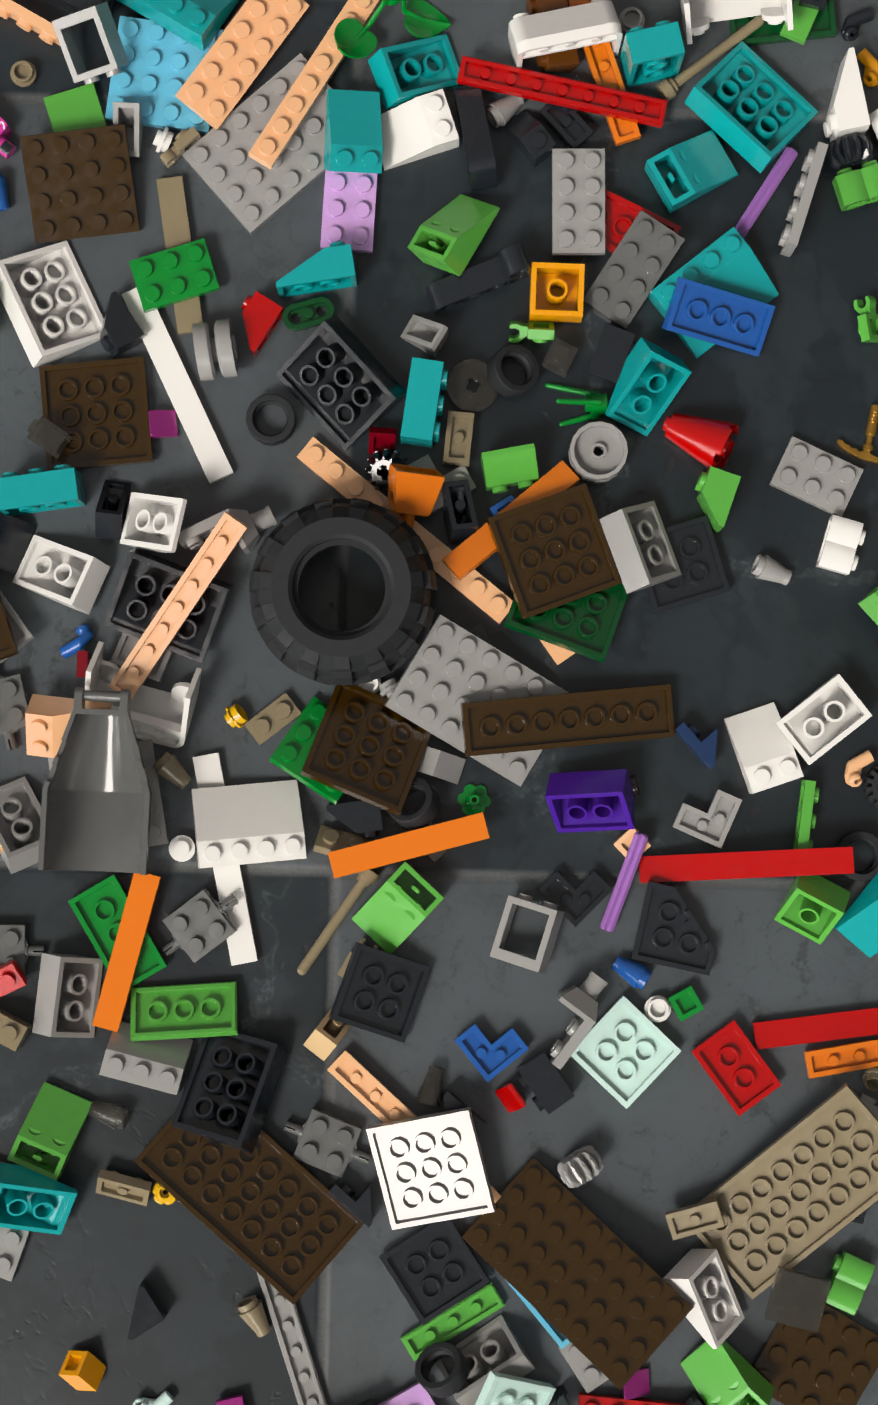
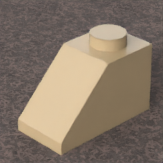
(326, 1036)

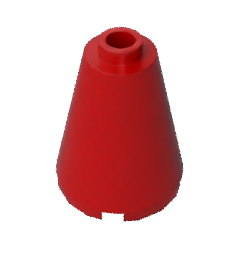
(702, 437)

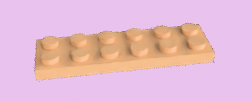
(238, 57)

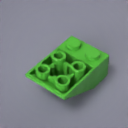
(453, 234)
(398, 907)
(50, 1131)
(726, 1377)

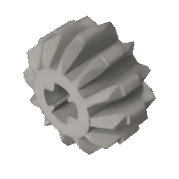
(580, 1166)

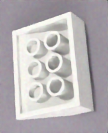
(49, 303)
(248, 824)

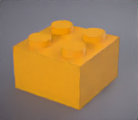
(556, 292)

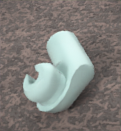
(164, 1399)

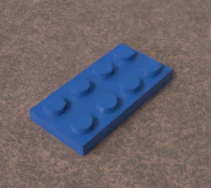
(718, 316)

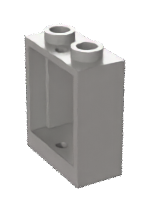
(108, 35)
(548, 940)

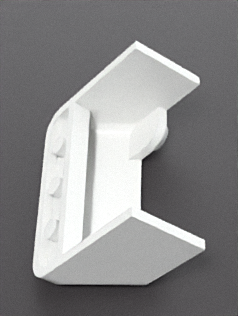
(699, 13)
(564, 30)
(154, 712)

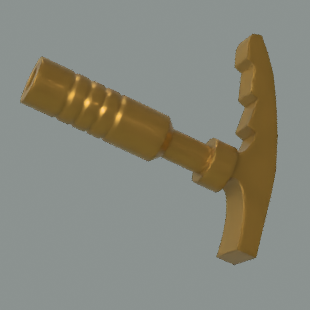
(870, 433)

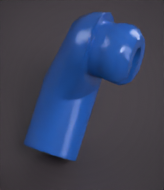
(79, 643)

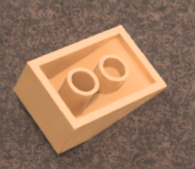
(47, 721)

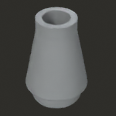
(502, 110)
(770, 570)

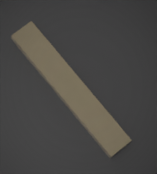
(176, 233)

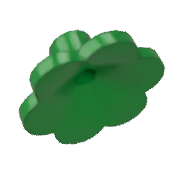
(479, 793)

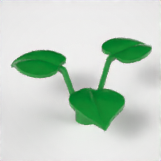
(421, 21)

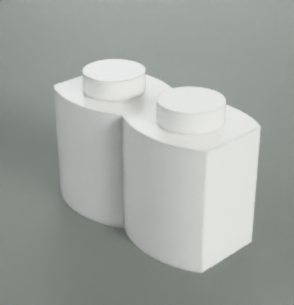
(840, 545)

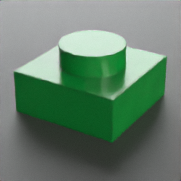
(685, 1003)

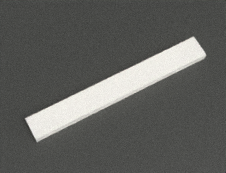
(180, 389)
(229, 878)

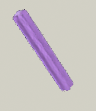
(766, 191)
(624, 881)

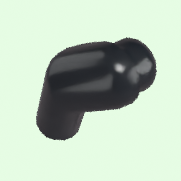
(853, 22)

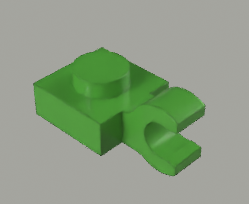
(867, 320)
(536, 330)

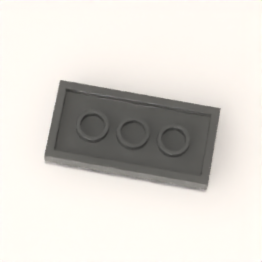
(633, 269)

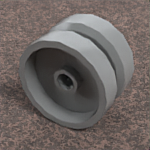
(213, 350)
(609, 442)

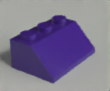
(591, 800)

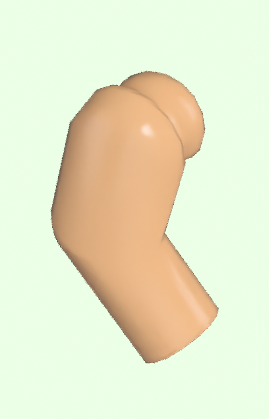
(854, 768)

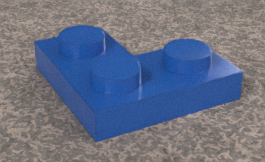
(488, 1057)

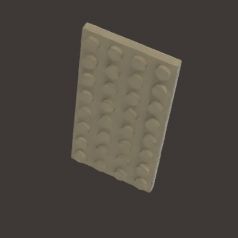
(797, 1191)

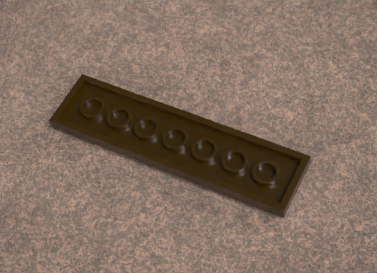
(567, 719)

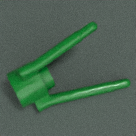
(593, 402)

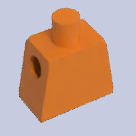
(413, 490)

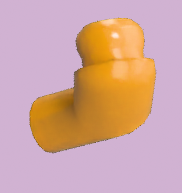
(871, 67)

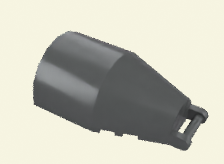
(97, 792)

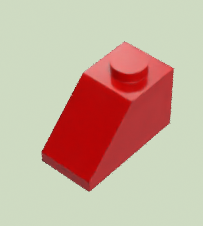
(260, 320)

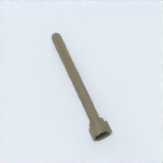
(670, 87)
(364, 878)

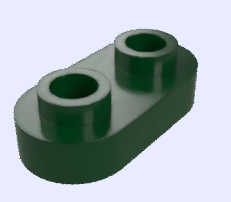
(308, 313)

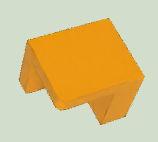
(82, 1370)

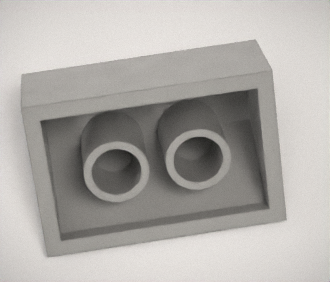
(640, 546)
(67, 995)
(147, 1063)
(487, 1350)

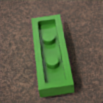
(805, 818)

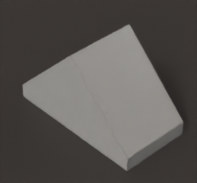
(130, 114)
(425, 334)
(441, 765)

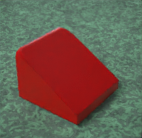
(510, 1097)

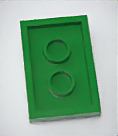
(174, 275)

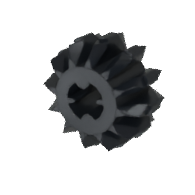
(849, 151)
(377, 466)

